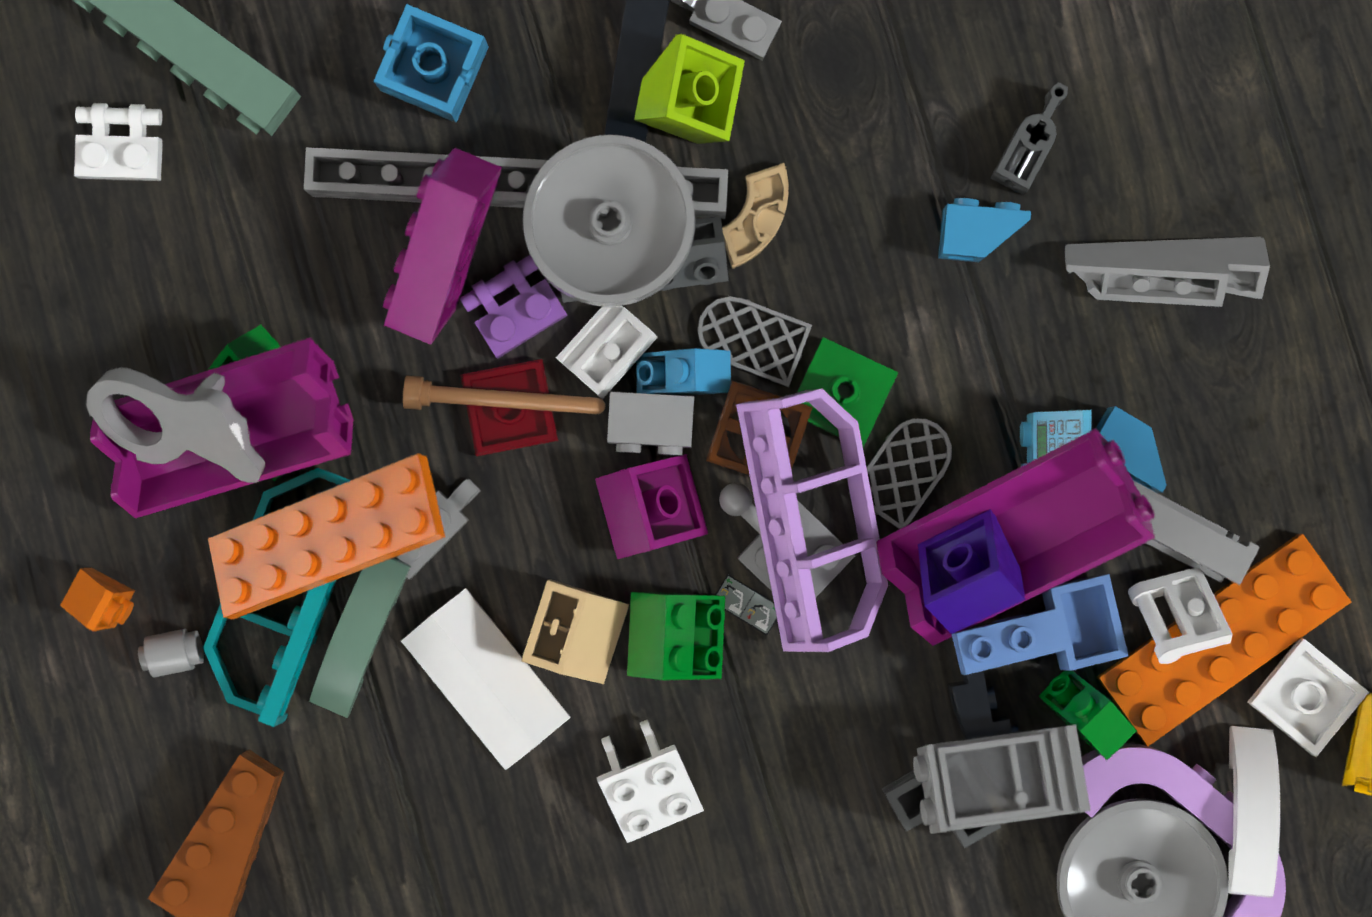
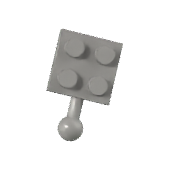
(737, 501)

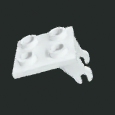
(650, 791)

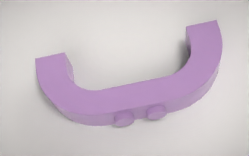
(1190, 790)

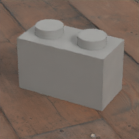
(650, 421)

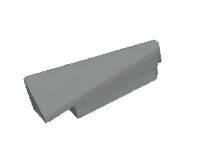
(1172, 270)

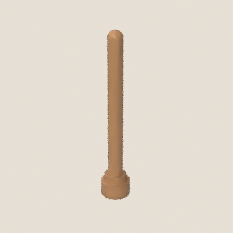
(422, 393)

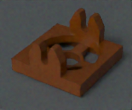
(720, 450)

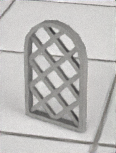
(760, 325)
(911, 462)

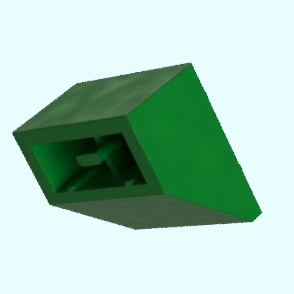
(676, 636)

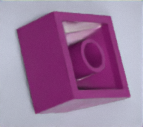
(651, 506)

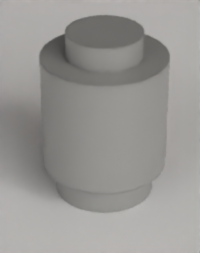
(171, 652)

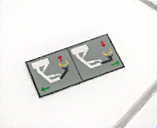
(748, 604)

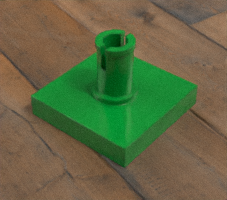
(851, 381)

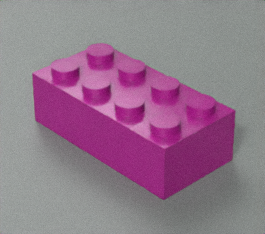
(440, 244)

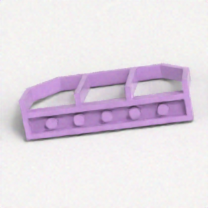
(782, 527)

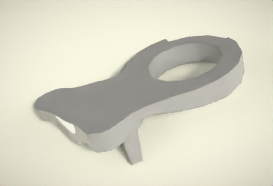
(190, 422)

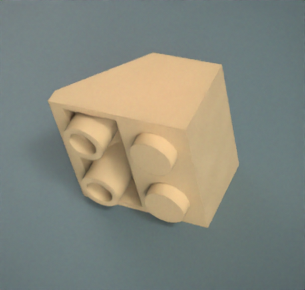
(575, 632)

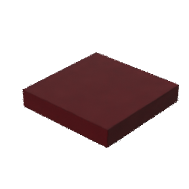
(509, 428)

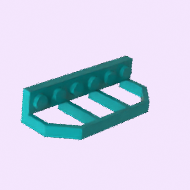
(301, 629)

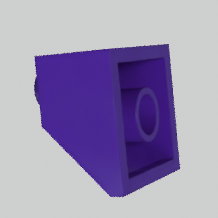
(969, 573)

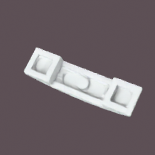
(1255, 811)

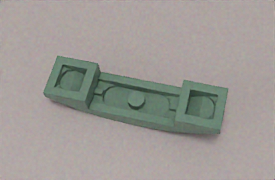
(358, 635)

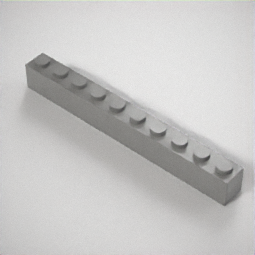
(399, 175)

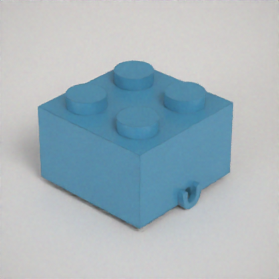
(431, 63)

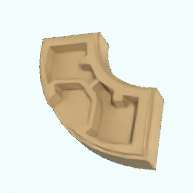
(760, 215)

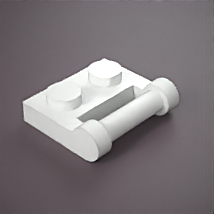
(1192, 608)

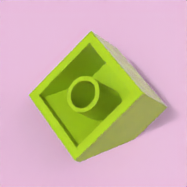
(691, 91)

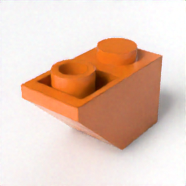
(98, 600)

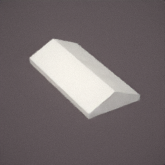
(485, 679)

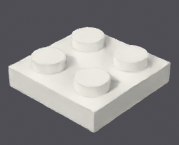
(1308, 697)

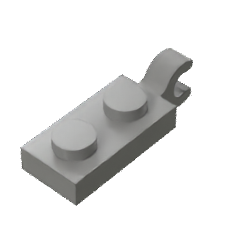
(734, 23)
(452, 522)

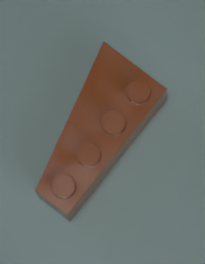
(219, 851)

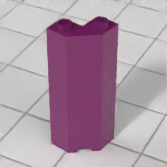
(289, 419)
(1055, 513)

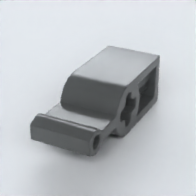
(1033, 153)

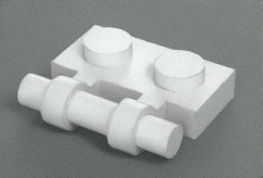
(118, 156)

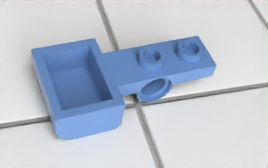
(1077, 625)

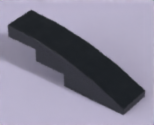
(637, 52)

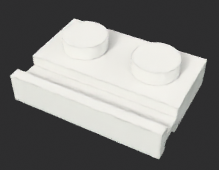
(606, 348)

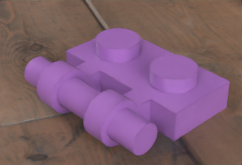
(520, 317)

